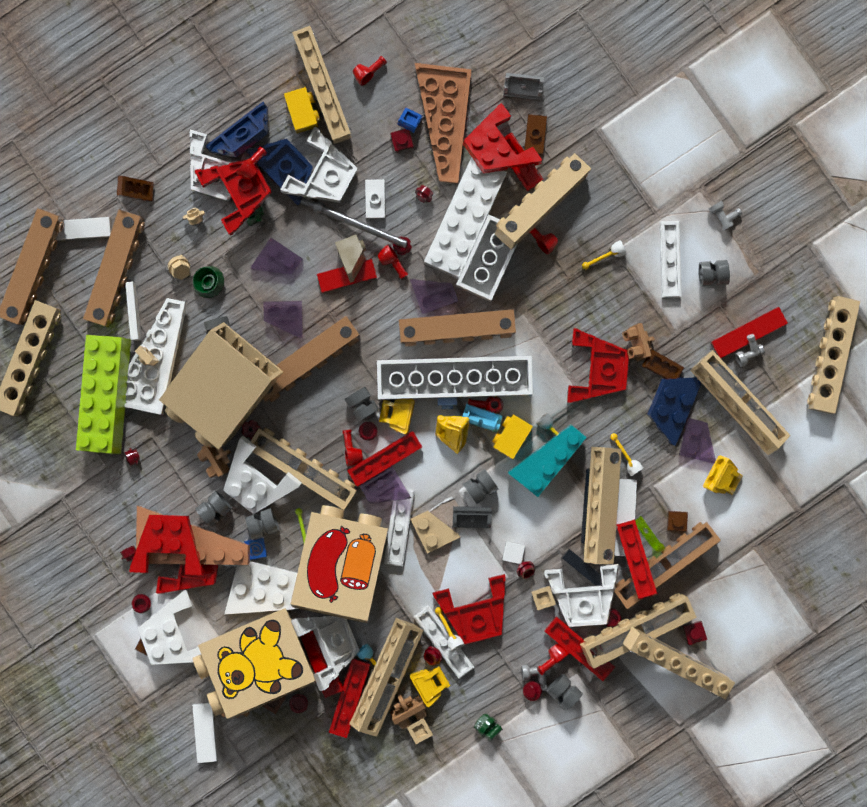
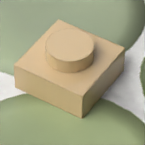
(146, 356)
(543, 598)
(419, 730)

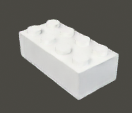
(485, 263)

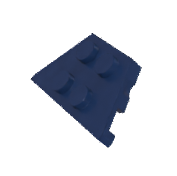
(242, 133)
(284, 160)
(673, 405)

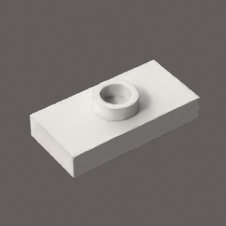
(375, 199)

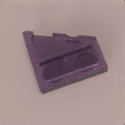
(276, 259)
(433, 294)
(285, 315)
(697, 441)
(385, 487)

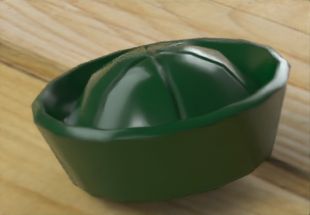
(208, 281)

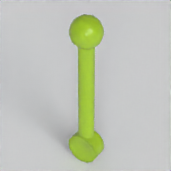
(298, 511)

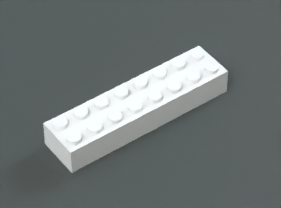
(454, 377)

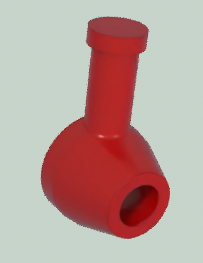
(364, 74)
(248, 169)
(546, 242)
(388, 256)
(487, 404)
(352, 454)
(557, 654)

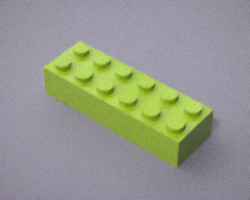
(103, 394)

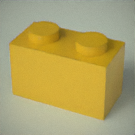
(301, 110)
(512, 436)

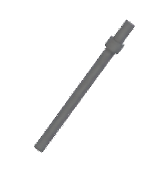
(320, 208)

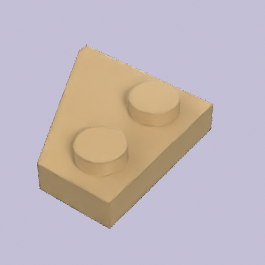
(433, 531)

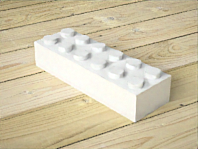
(464, 220)

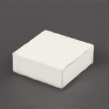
(513, 552)

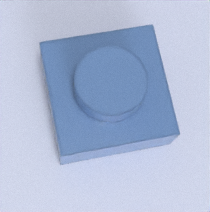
(447, 403)

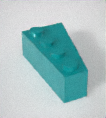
(543, 465)

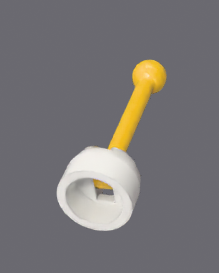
(617, 250)
(633, 465)
(454, 642)

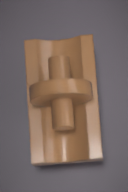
(640, 342)
(217, 458)
(407, 708)

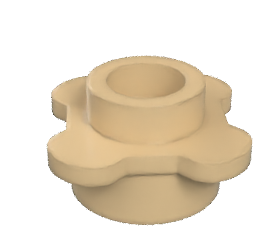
(194, 216)

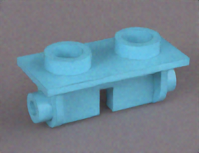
(482, 418)

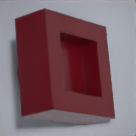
(401, 140)
(694, 632)

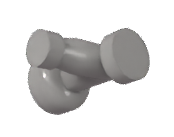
(726, 220)
(742, 358)
(528, 672)

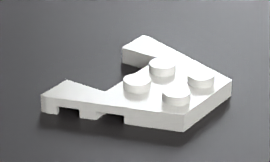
(200, 161)
(330, 175)
(250, 486)
(585, 604)
(162, 636)
(335, 643)

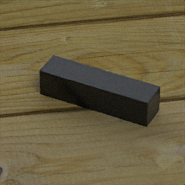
(582, 567)

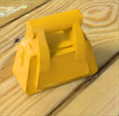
(401, 414)
(452, 431)
(723, 476)
(426, 686)

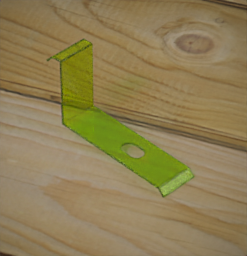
(650, 536)

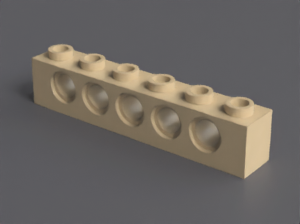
(849, 309)
(23, 348)

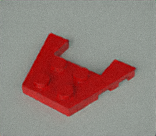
(492, 150)
(245, 193)
(607, 367)
(167, 535)
(169, 584)
(477, 619)

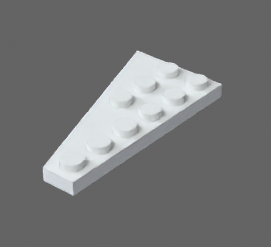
(149, 382)
(260, 589)

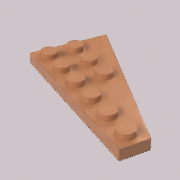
(445, 106)
(211, 546)

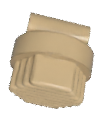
(179, 267)

